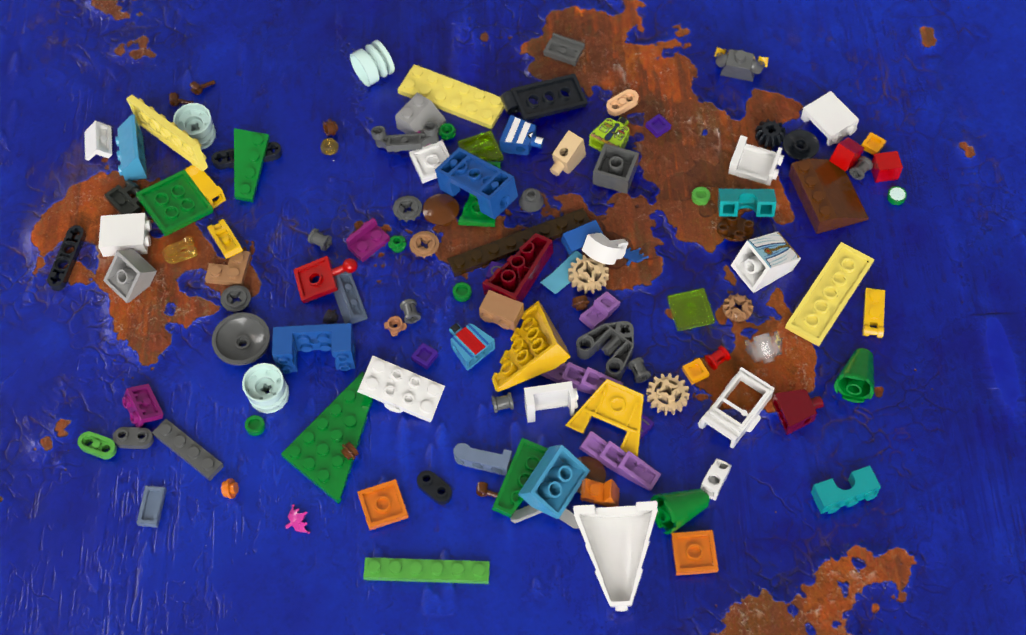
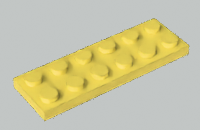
(453, 96)
(168, 132)
(829, 294)

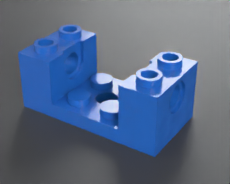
(492, 186)
(305, 338)

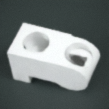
(715, 478)

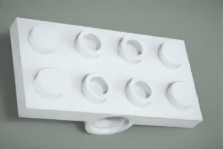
(401, 389)

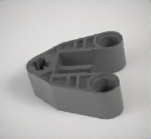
(612, 337)

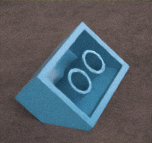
(131, 150)
(554, 481)

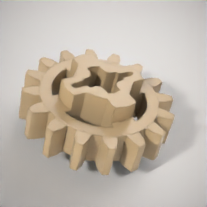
(587, 280)
(665, 397)

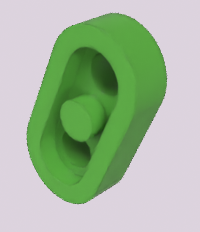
(98, 445)

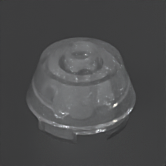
(764, 347)

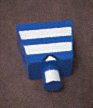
(519, 137)

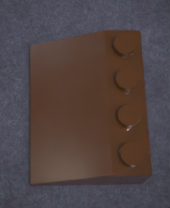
(826, 194)

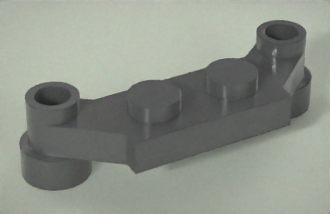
(406, 141)

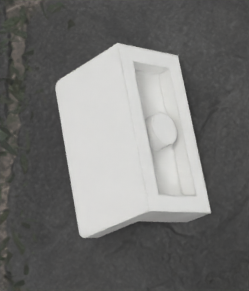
(98, 140)

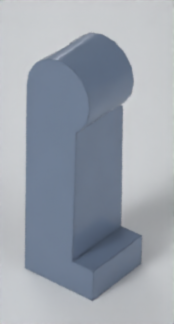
(483, 459)

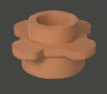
(395, 320)

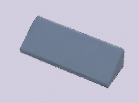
(349, 299)

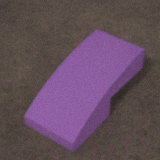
(600, 311)

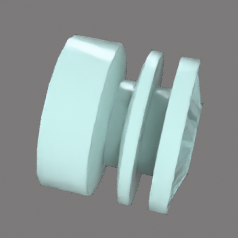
(372, 63)
(196, 122)
(261, 379)

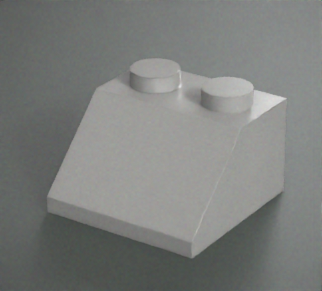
(417, 114)
(129, 274)

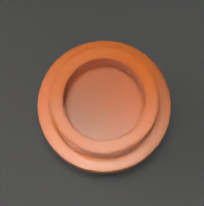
(229, 488)

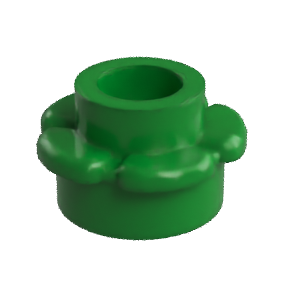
(447, 127)
(397, 247)

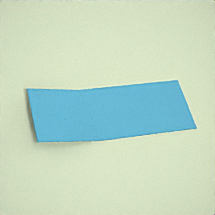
(559, 278)

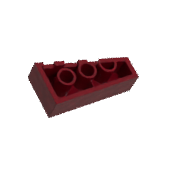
(521, 270)

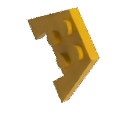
(617, 407)

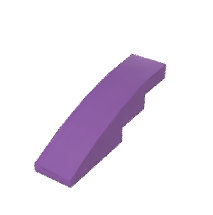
(583, 379)
(619, 461)

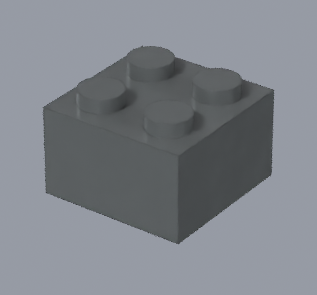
(615, 168)

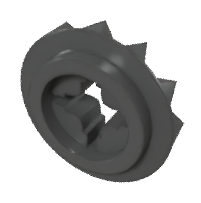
(406, 202)
(235, 292)

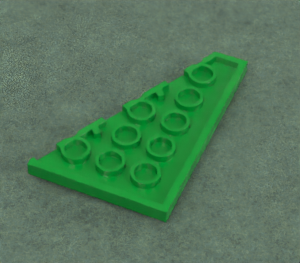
(319, 446)

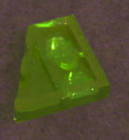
(482, 146)

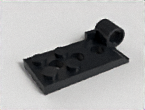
(518, 98)

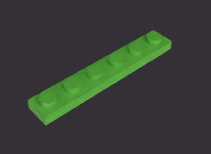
(427, 570)

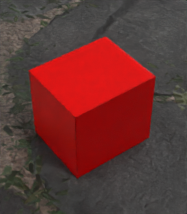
(846, 154)
(886, 166)

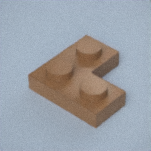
(229, 274)

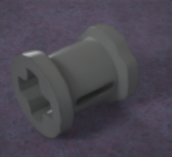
(861, 168)
(319, 239)
(410, 311)
(639, 370)
(502, 402)

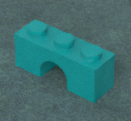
(759, 200)
(830, 497)

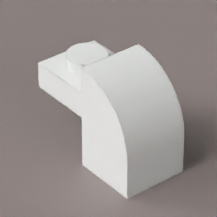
(604, 250)

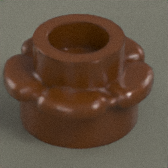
(330, 127)
(580, 302)
(349, 451)

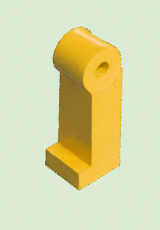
(206, 185)

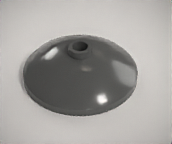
(239, 330)

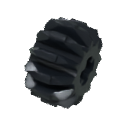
(770, 134)

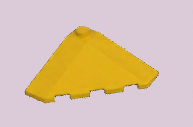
(533, 352)

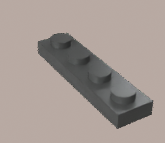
(188, 449)

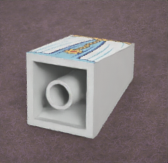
(764, 260)

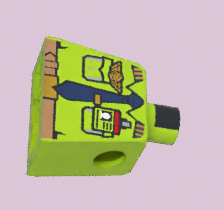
(611, 133)

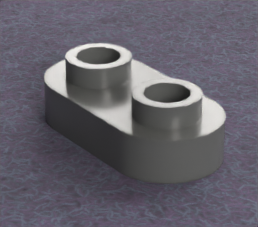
(132, 437)

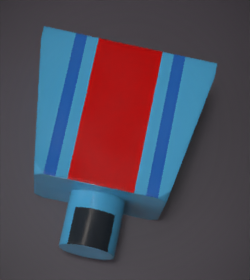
(470, 344)

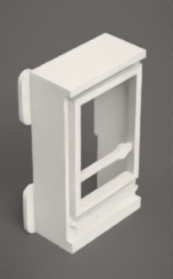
(727, 425)

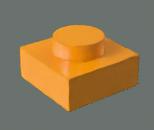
(873, 144)
(695, 371)

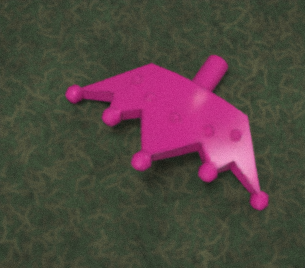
(296, 519)

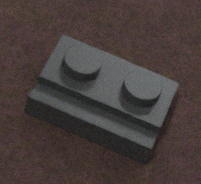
(564, 49)

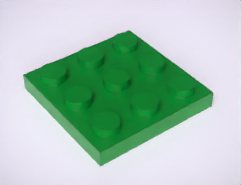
(174, 202)

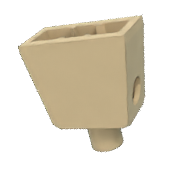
(568, 154)

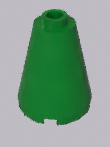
(857, 377)
(679, 508)

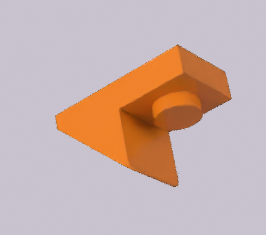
(600, 493)

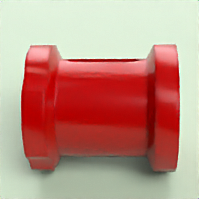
(717, 357)

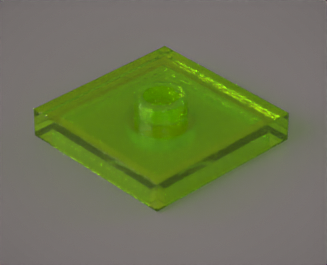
(690, 309)

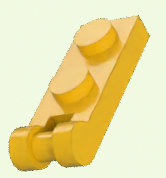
(224, 239)
(873, 312)

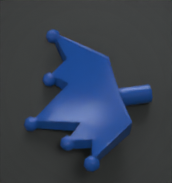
(633, 256)

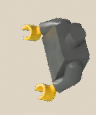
(739, 64)

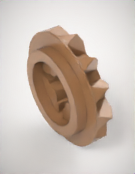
(426, 237)
(735, 313)

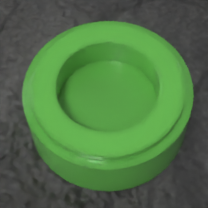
(700, 195)

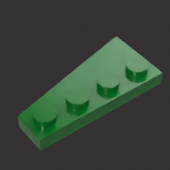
(248, 162)
(471, 212)
(523, 464)

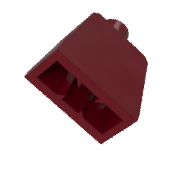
(796, 409)

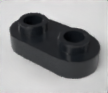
(433, 487)

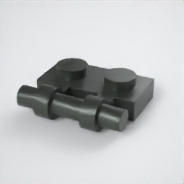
(120, 198)

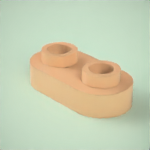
(620, 102)

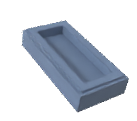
(151, 506)

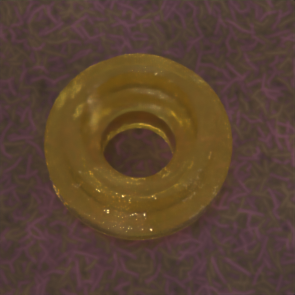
(329, 142)

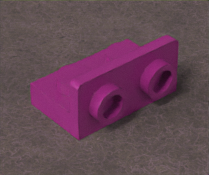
(367, 240)
(141, 405)

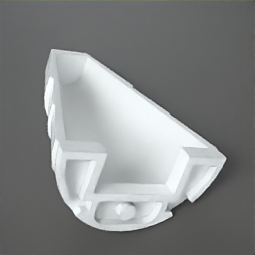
(617, 545)

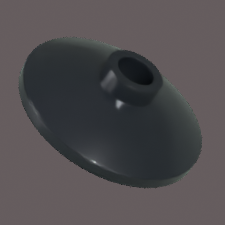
(800, 139)

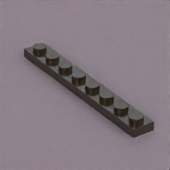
(510, 245)

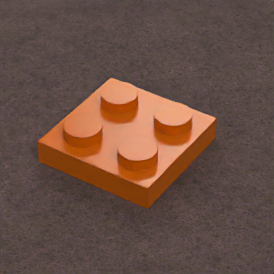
(382, 504)
(694, 552)

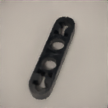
(225, 164)
(70, 258)

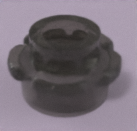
(331, 317)

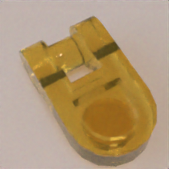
(173, 253)

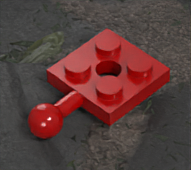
(326, 283)

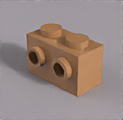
(501, 310)

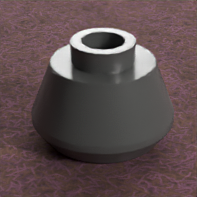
(531, 200)

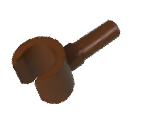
(197, 89)
(175, 101)
(482, 490)

